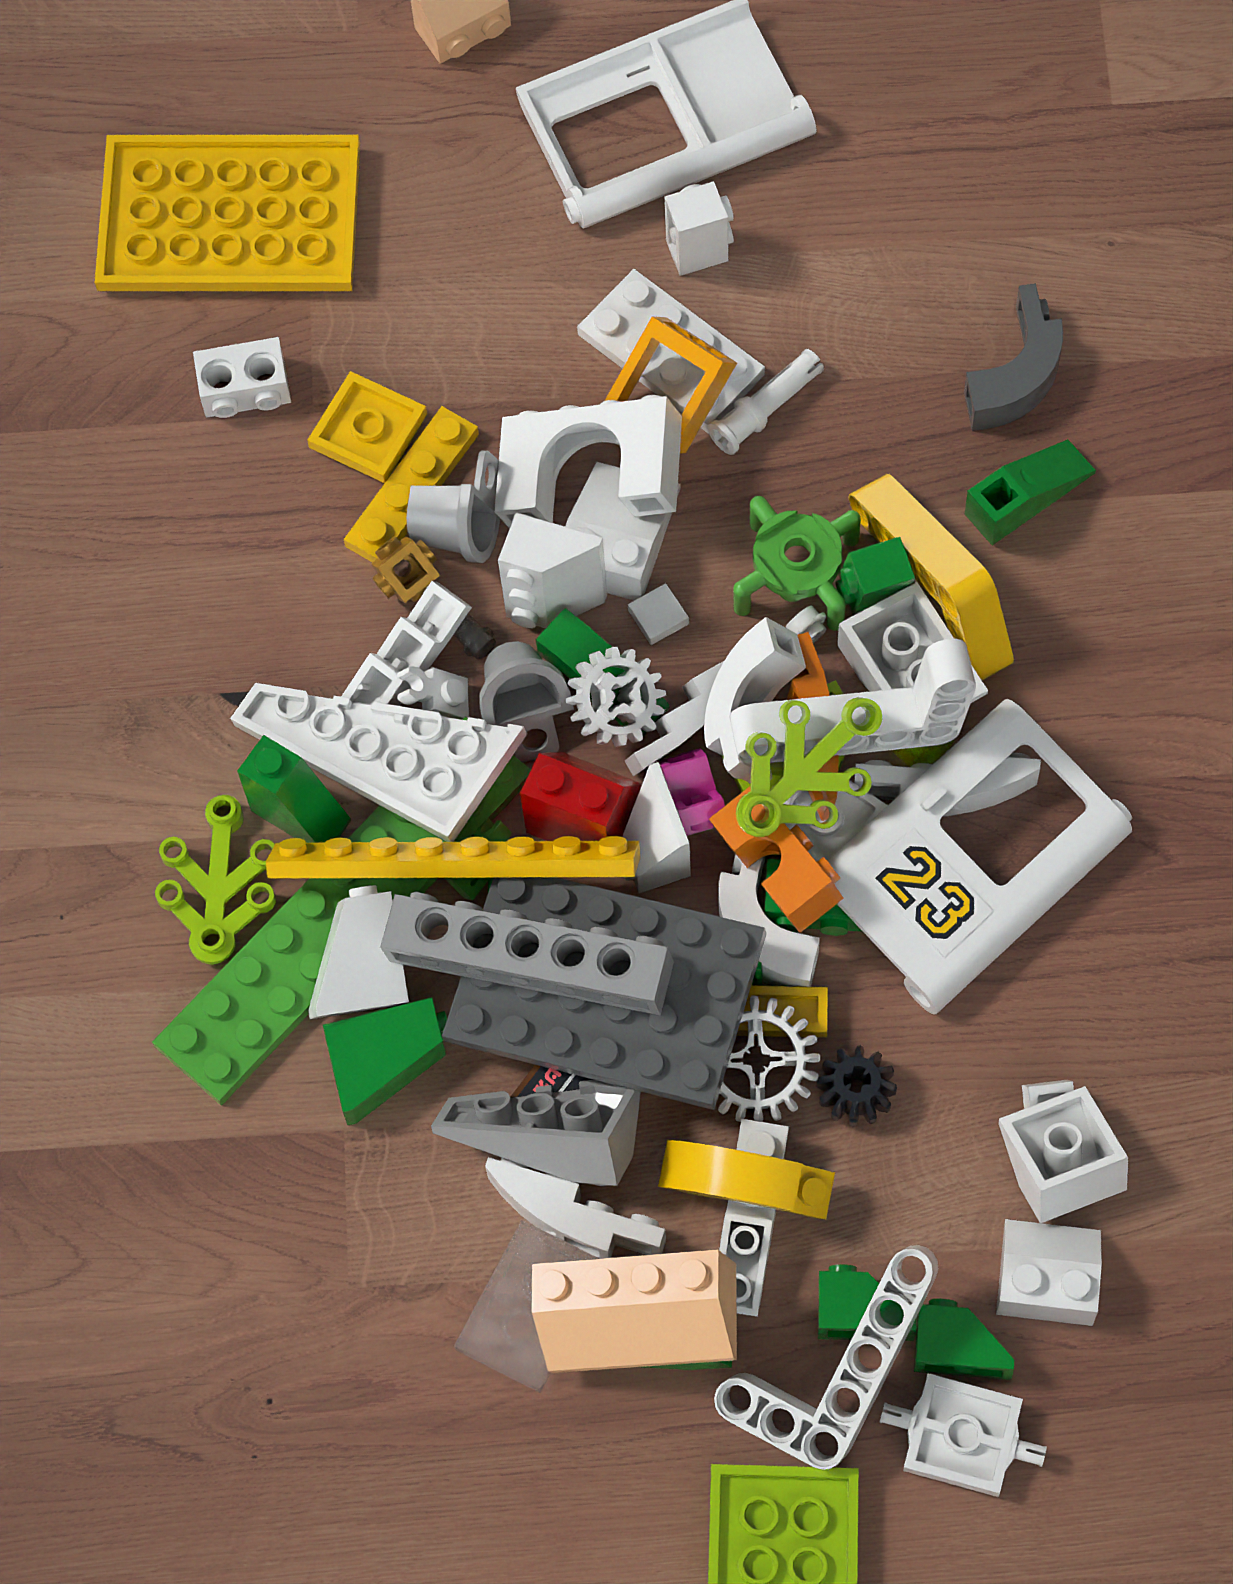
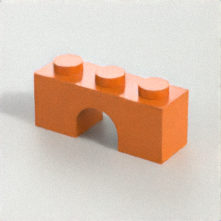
(800, 884)

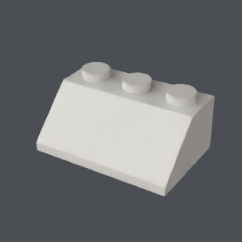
(550, 570)

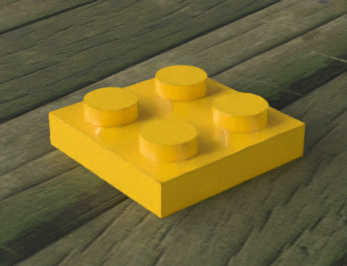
(367, 427)

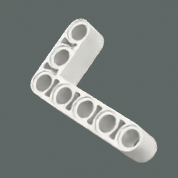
(911, 716)
(849, 1374)

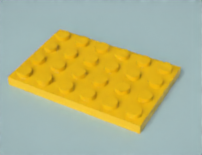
(228, 213)

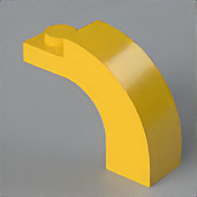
(746, 1178)

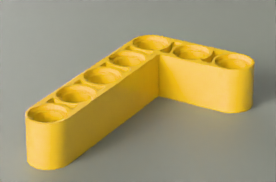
(942, 569)

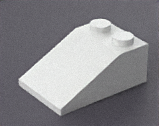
(628, 541)
(891, 639)

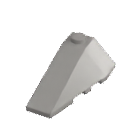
(567, 1134)

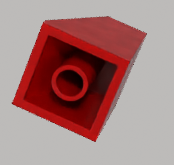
(576, 799)

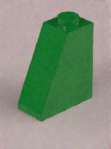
(290, 794)
(383, 1053)

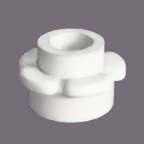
(808, 621)

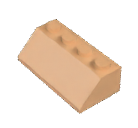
(636, 1311)

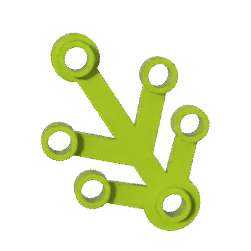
(801, 771)
(217, 886)

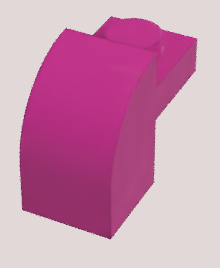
(692, 789)

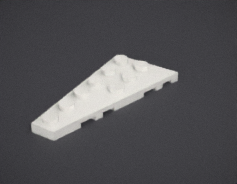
(394, 755)

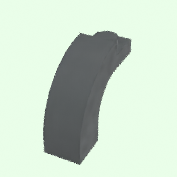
(1016, 388)

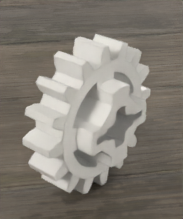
(601, 684)

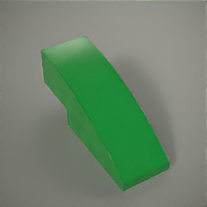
(570, 642)

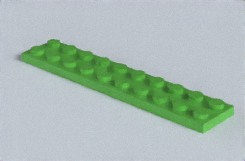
(273, 977)

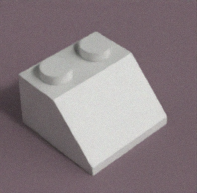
(1064, 1154)
(1050, 1272)

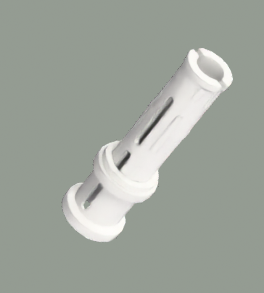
(752, 412)

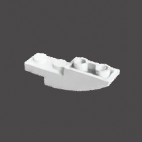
(1005, 782)
(555, 1208)
(748, 1226)

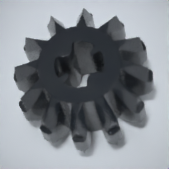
(874, 1086)

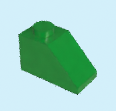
(844, 1299)
(957, 1343)

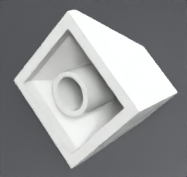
(660, 834)

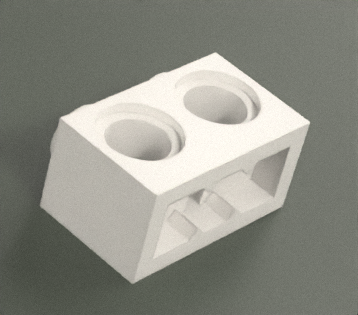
(241, 367)

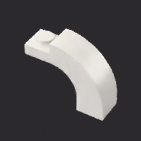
(750, 674)
(786, 955)

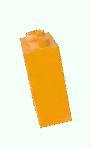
(714, 363)

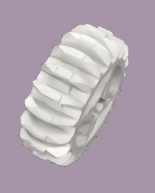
(796, 1058)

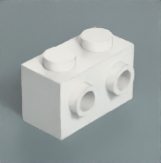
(698, 227)

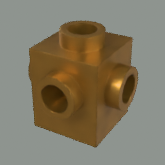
(420, 571)

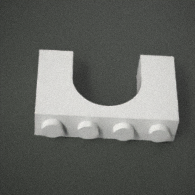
(541, 442)

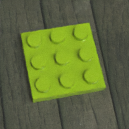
(783, 1525)

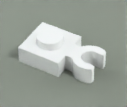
(437, 691)

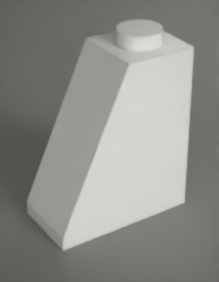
(354, 967)

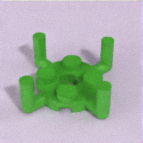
(791, 578)

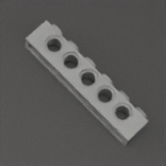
(638, 989)

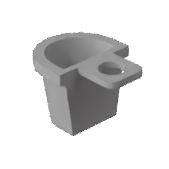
(458, 516)
(523, 692)

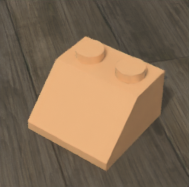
(457, 25)

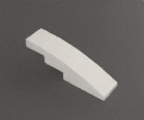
(412, 642)
(678, 724)

